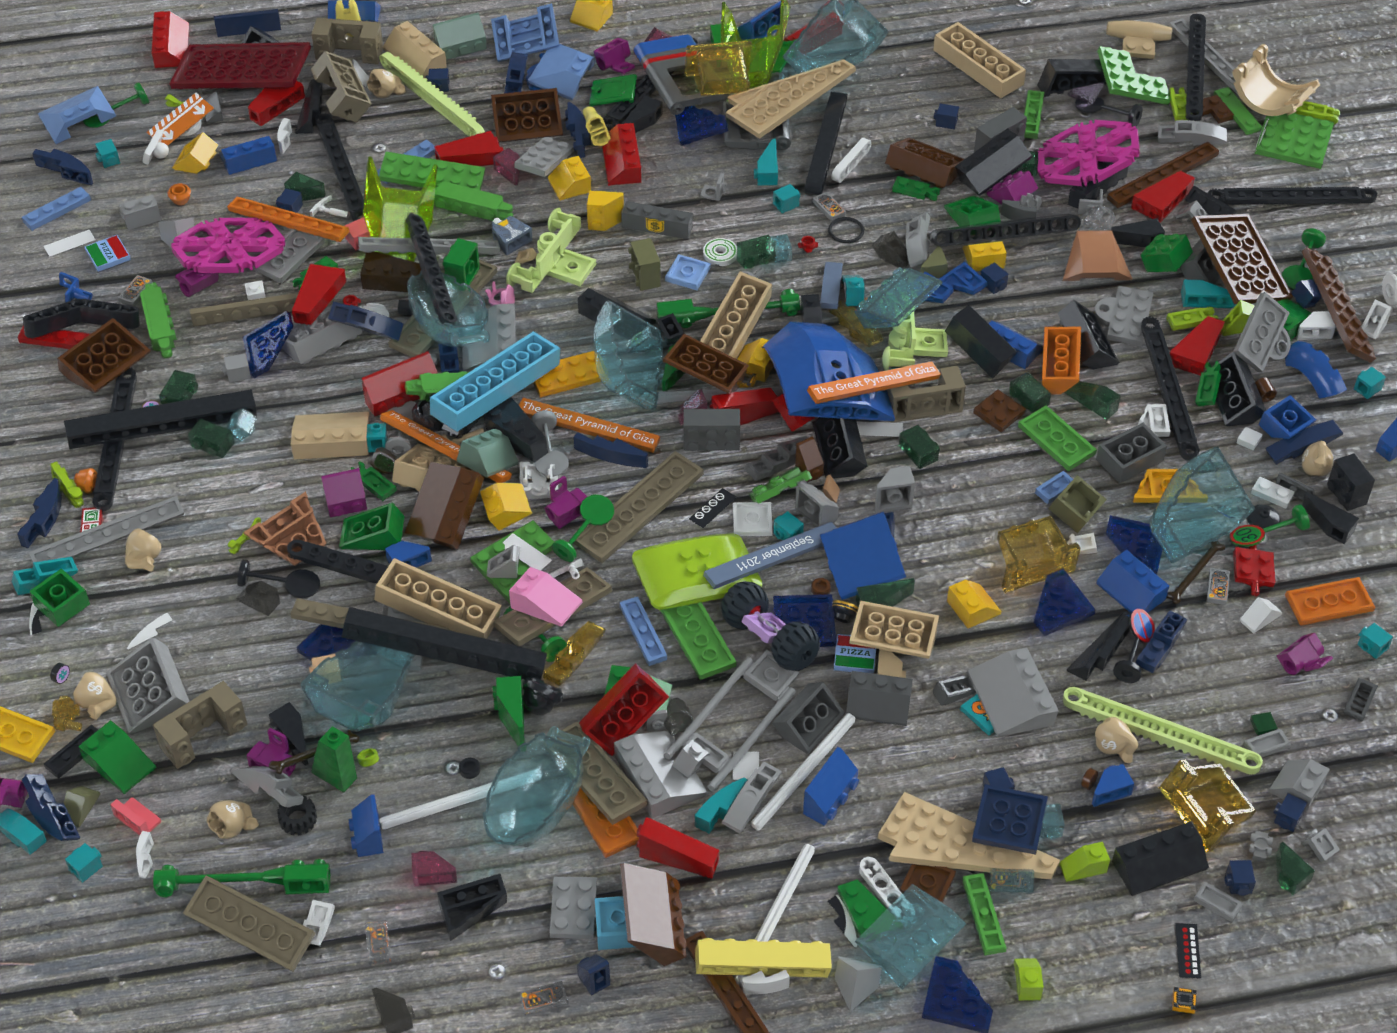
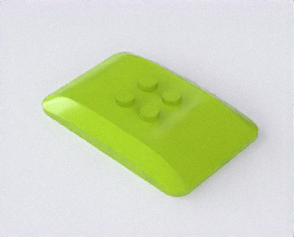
(675, 569)

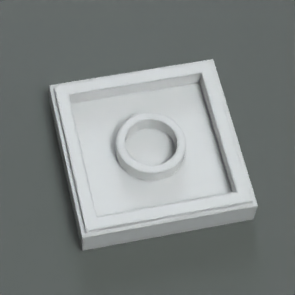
(752, 519)

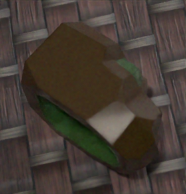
(383, 460)

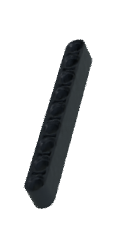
(826, 143)
(997, 229)

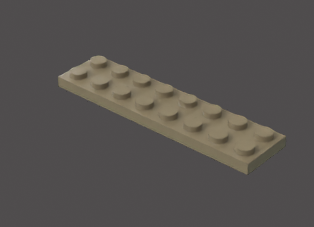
(413, 340)
(640, 506)

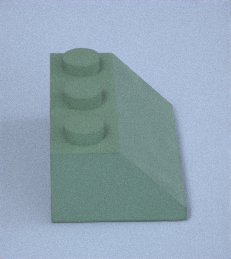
(460, 36)
(487, 453)

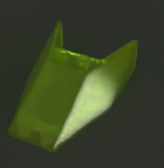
(764, 50)
(389, 207)

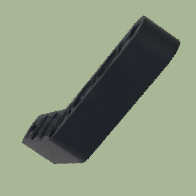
(79, 311)

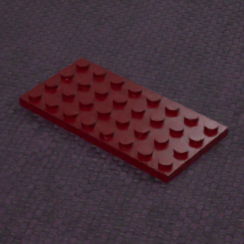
(240, 65)

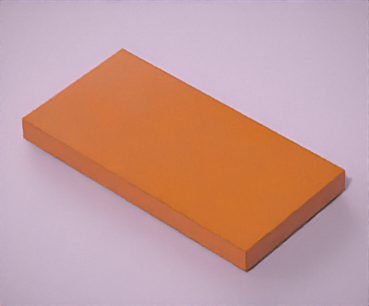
(1329, 601)
(608, 837)

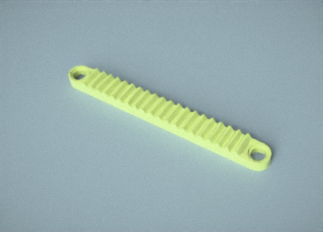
(431, 94)
(1164, 731)

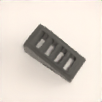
(1367, 687)
(945, 696)

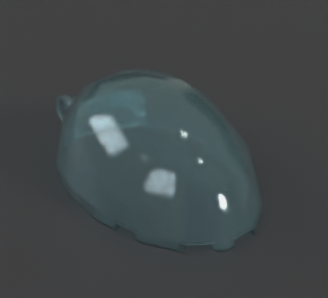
(467, 304)
(535, 788)

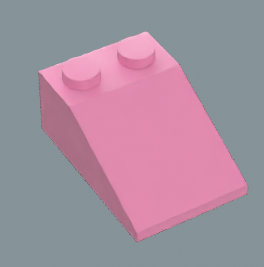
(543, 597)

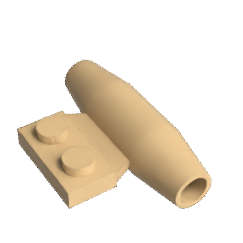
(1139, 36)

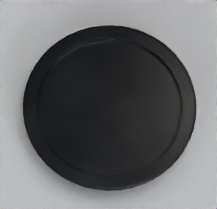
(1263, 516)

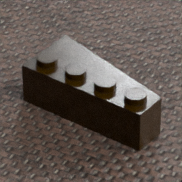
(387, 272)

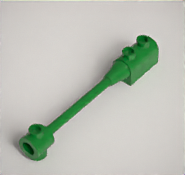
(688, 314)
(296, 878)

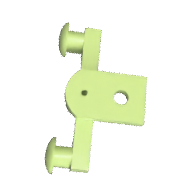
(553, 256)
(909, 341)

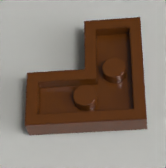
(1217, 108)

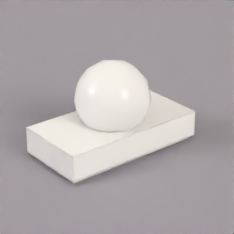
(155, 148)

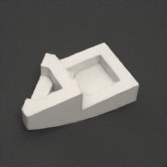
(1086, 542)
(143, 857)

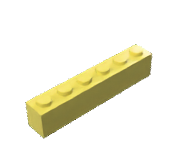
(770, 957)

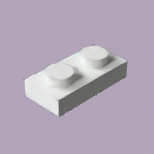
(1272, 492)

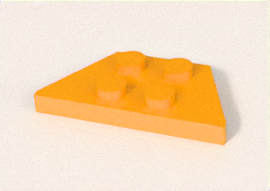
(1153, 485)

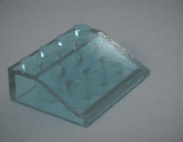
(896, 298)
(910, 934)

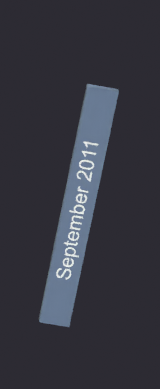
(767, 557)

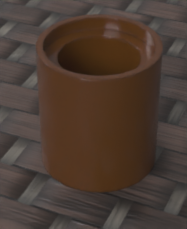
(1266, 389)

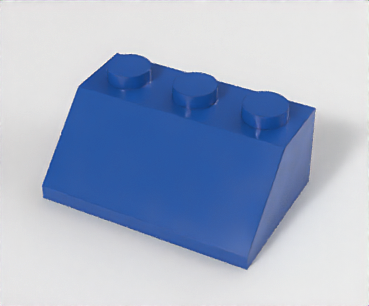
(367, 10)
(759, 24)
(248, 155)
(1026, 348)
(1133, 583)
(830, 787)

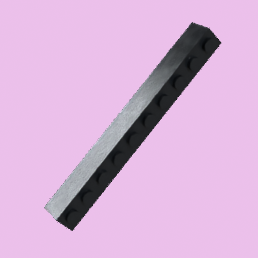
(156, 419)
(443, 644)

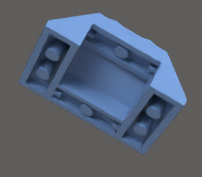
(525, 34)
(561, 69)
(75, 110)

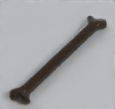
(1175, 595)
(278, 766)

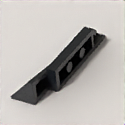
(311, 108)
(1102, 649)

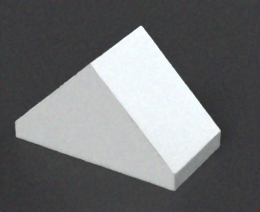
(1376, 319)
(1260, 614)

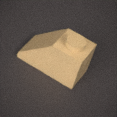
(890, 664)

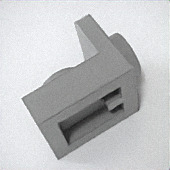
(1321, 843)

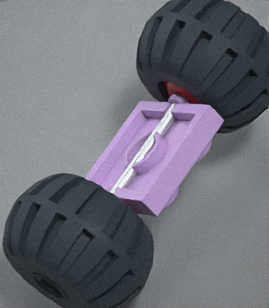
(792, 643)

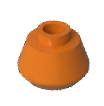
(179, 194)
(86, 480)

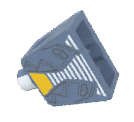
(511, 234)

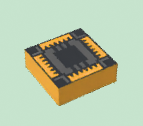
(749, 380)
(1184, 1000)

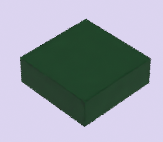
(1263, 723)

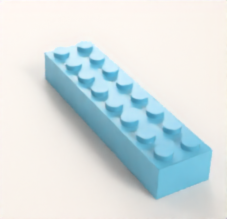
(494, 381)

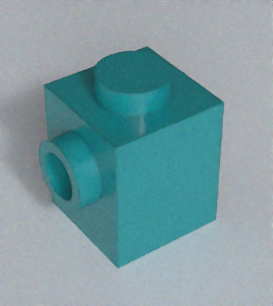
(107, 153)
(786, 198)
(1369, 382)
(376, 436)
(787, 526)
(1374, 640)
(84, 862)

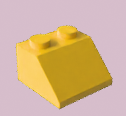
(591, 13)
(196, 154)
(570, 178)
(604, 209)
(985, 254)
(757, 359)
(505, 504)
(971, 603)

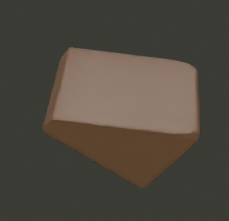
(831, 489)

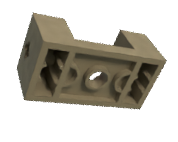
(332, 34)
(350, 97)
(943, 399)
(179, 726)

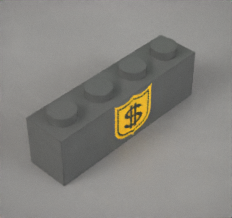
(657, 220)

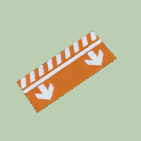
(182, 118)

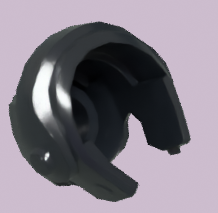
(422, 416)
(539, 696)

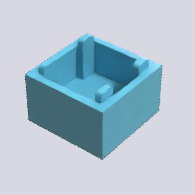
(611, 923)

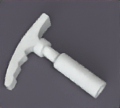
(332, 211)
(571, 567)

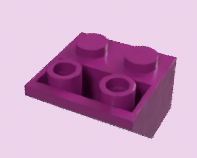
(1013, 187)

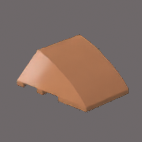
(1096, 256)
(289, 524)

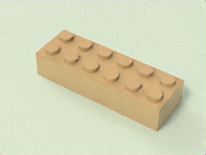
(979, 60)
(737, 314)
(436, 600)

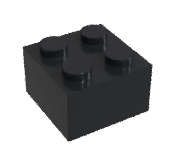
(1350, 482)

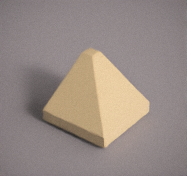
(526, 255)

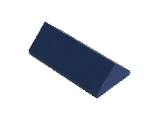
(240, 22)

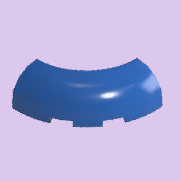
(1316, 368)

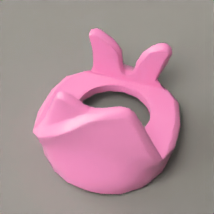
(506, 295)

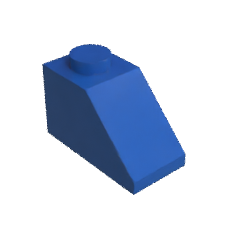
(1388, 442)
(409, 553)
(1113, 785)

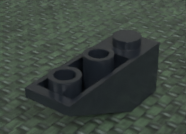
(645, 113)
(1138, 233)
(1331, 519)
(289, 722)

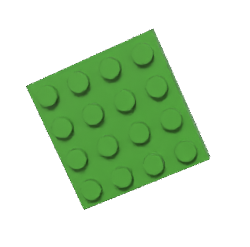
(1295, 139)

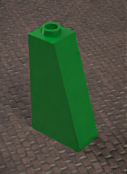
(335, 760)

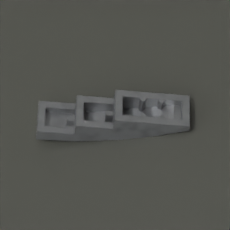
(774, 461)

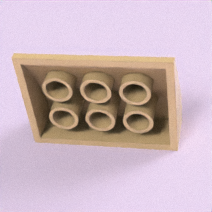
(330, 435)
(413, 465)
(894, 629)

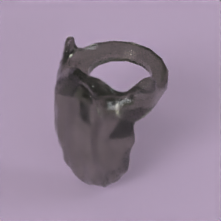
(679, 716)

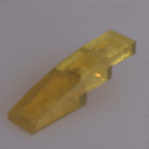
(849, 320)
(575, 652)

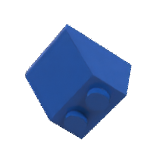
(1286, 419)
(366, 828)

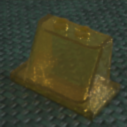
(719, 67)
(1035, 552)
(1207, 799)

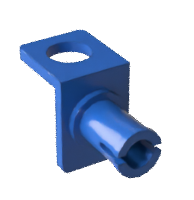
(73, 291)

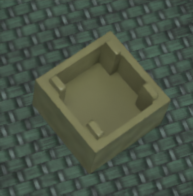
(645, 264)
(1077, 504)

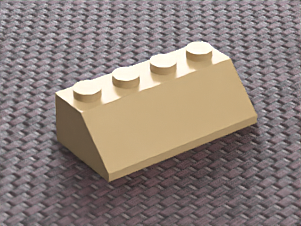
(415, 49)

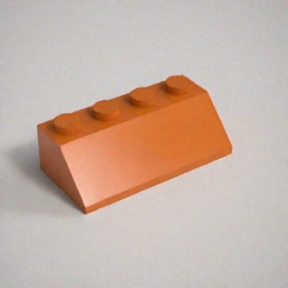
(1061, 358)

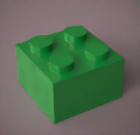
(1166, 253)
(462, 261)
(59, 597)

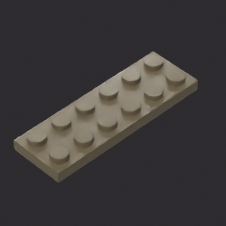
(524, 627)
(606, 783)
(249, 923)

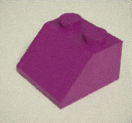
(344, 492)

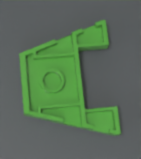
(778, 484)

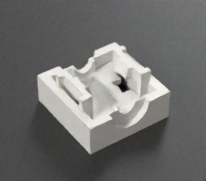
(539, 487)

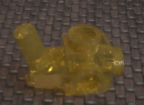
(64, 712)

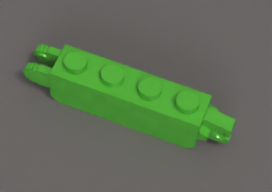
(471, 201)
(157, 319)
(431, 383)

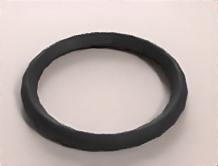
(849, 219)

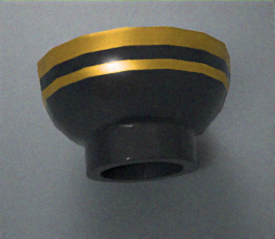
(844, 611)

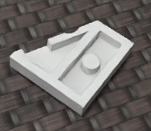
(1156, 418)

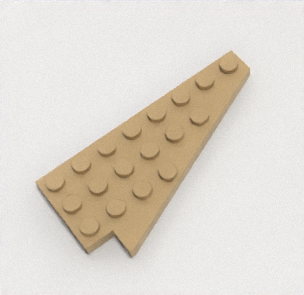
(771, 104)
(940, 838)

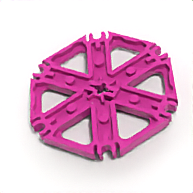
(1088, 153)
(223, 243)

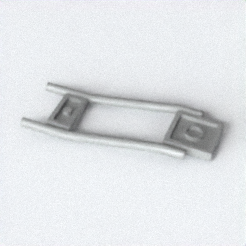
(765, 676)

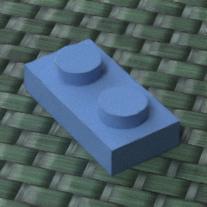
(1053, 488)

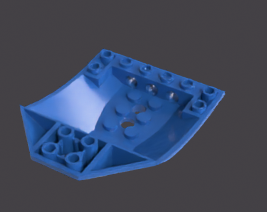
(804, 358)

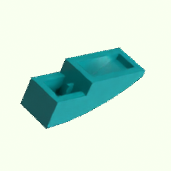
(27, 579)
(717, 806)
(21, 831)

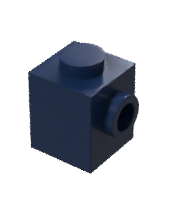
(439, 78)
(946, 116)
(290, 200)
(995, 277)
(1307, 293)
(998, 778)
(1289, 812)
(1240, 877)

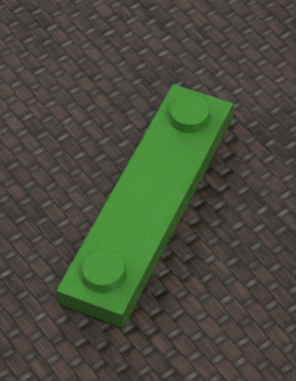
(1033, 113)
(1241, 114)
(984, 914)

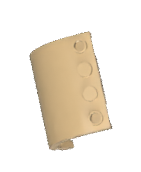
(1265, 91)

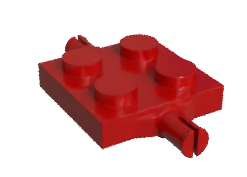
(1254, 568)

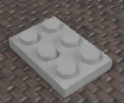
(573, 907)

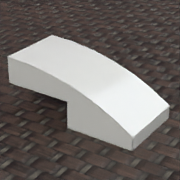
(283, 135)
(319, 920)
(759, 984)

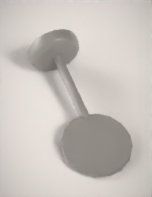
(546, 421)
(398, 444)

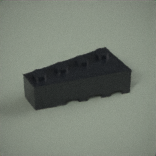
(1069, 74)
(1092, 190)
(519, 429)

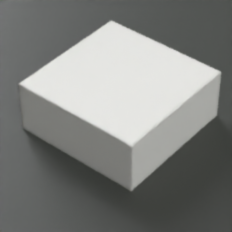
(1249, 438)

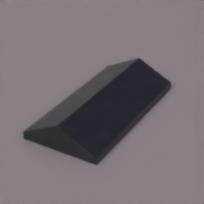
(980, 341)

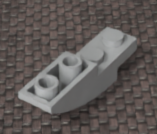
(1192, 131)
(917, 240)
(264, 779)
(751, 796)

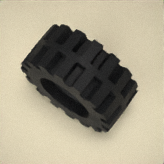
(297, 825)

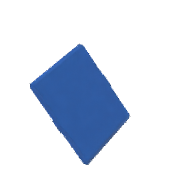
(862, 554)

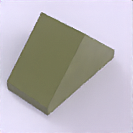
(935, 264)
(79, 803)

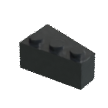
(470, 903)

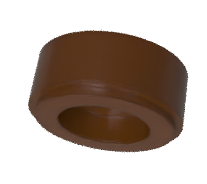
(821, 586)
(1089, 779)

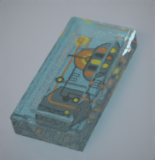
(1011, 880)

